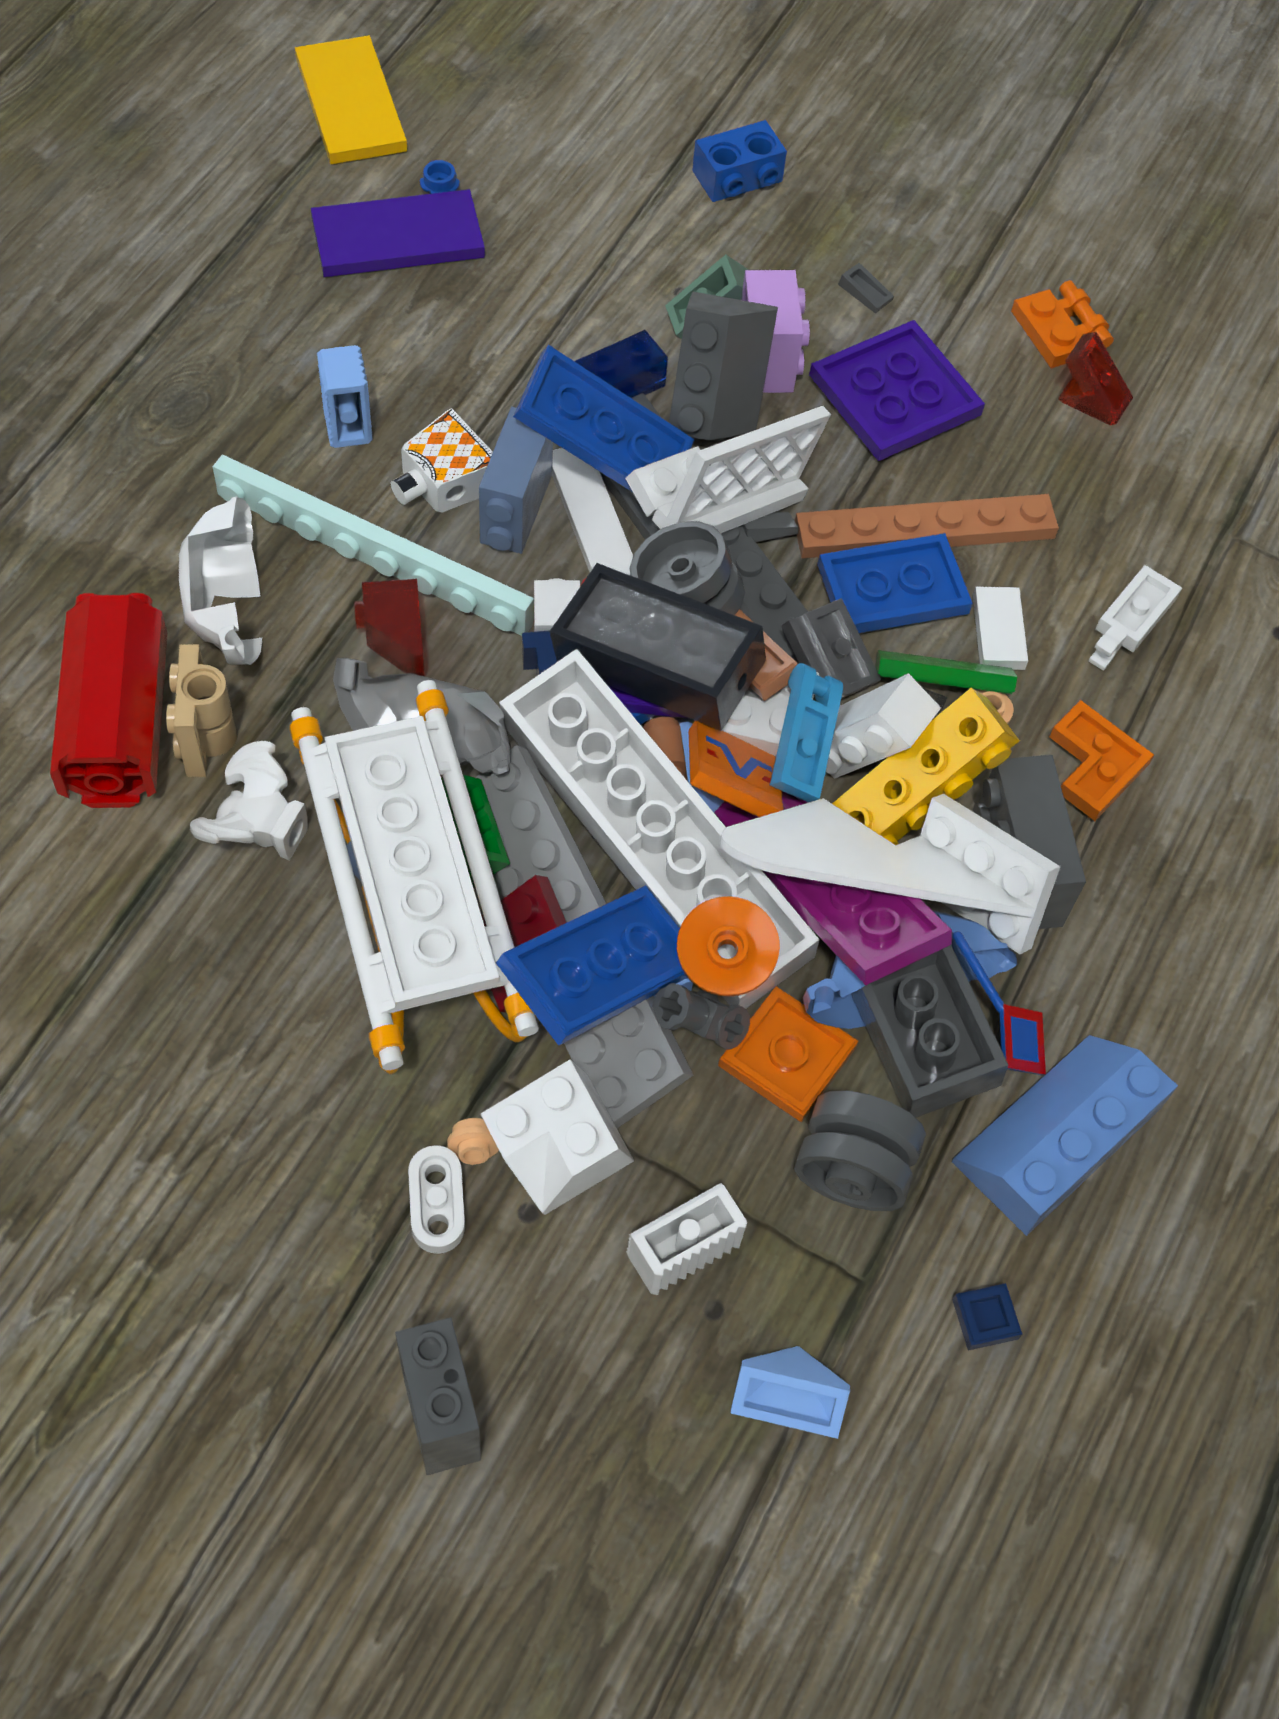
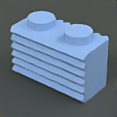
(345, 396)

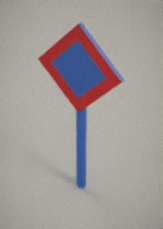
(1019, 1027)

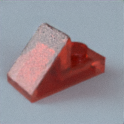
(1095, 382)

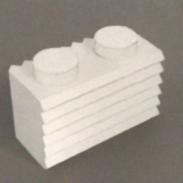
(686, 1238)

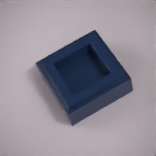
(987, 1316)

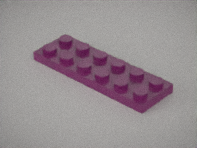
(863, 927)

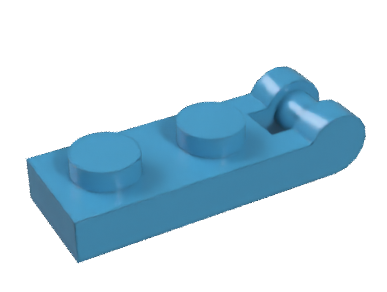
(807, 733)

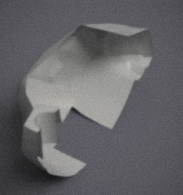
(472, 717)

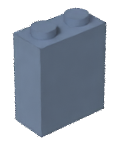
(514, 485)

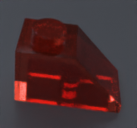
(392, 622)

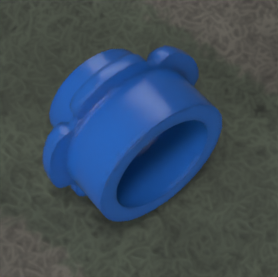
(439, 177)

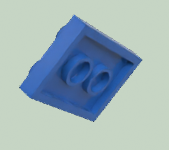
(896, 582)

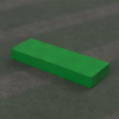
(946, 671)

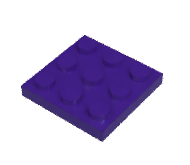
(896, 389)

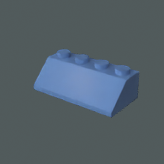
(1064, 1129)

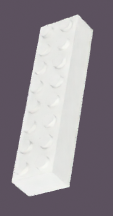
(642, 806)

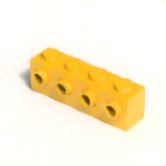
(941, 761)

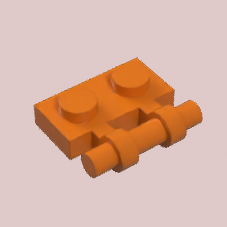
(1050, 325)

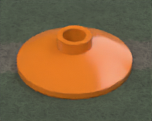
(733, 923)

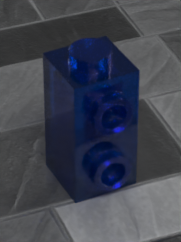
(630, 365)

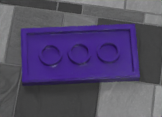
(397, 233)

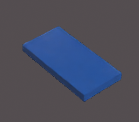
(595, 419)
(596, 964)

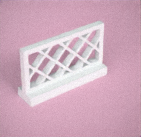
(747, 475)

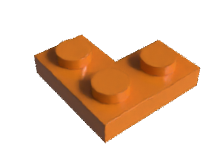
(1107, 756)

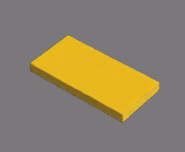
(350, 99)

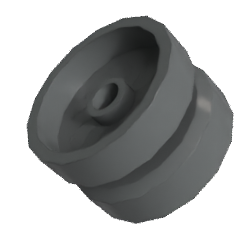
(691, 562)
(860, 1150)

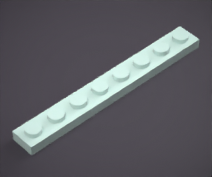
(375, 546)

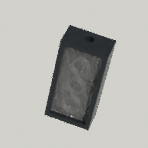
(661, 645)

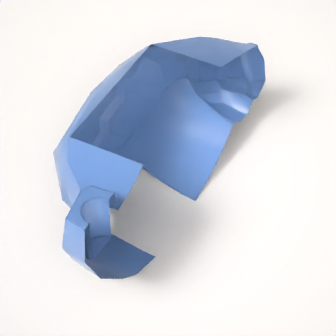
(831, 999)

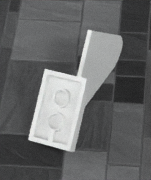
(952, 862)

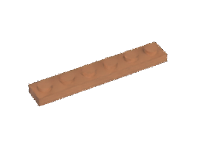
(962, 522)

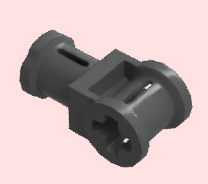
(701, 1015)

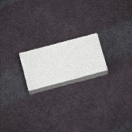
(1000, 627)

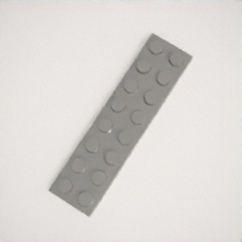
(629, 1054)

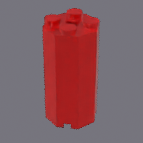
(110, 700)

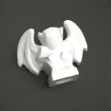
(260, 811)

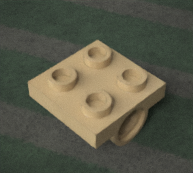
(201, 711)

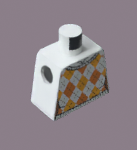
(442, 464)

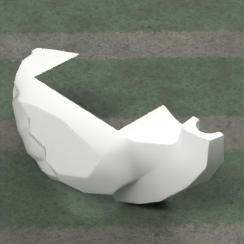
(220, 562)

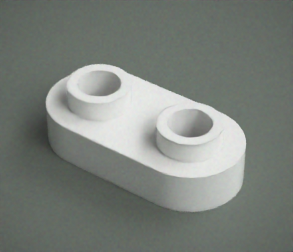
(436, 1201)

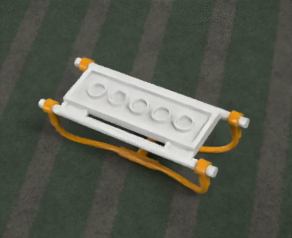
(409, 870)

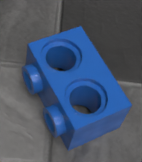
(739, 160)

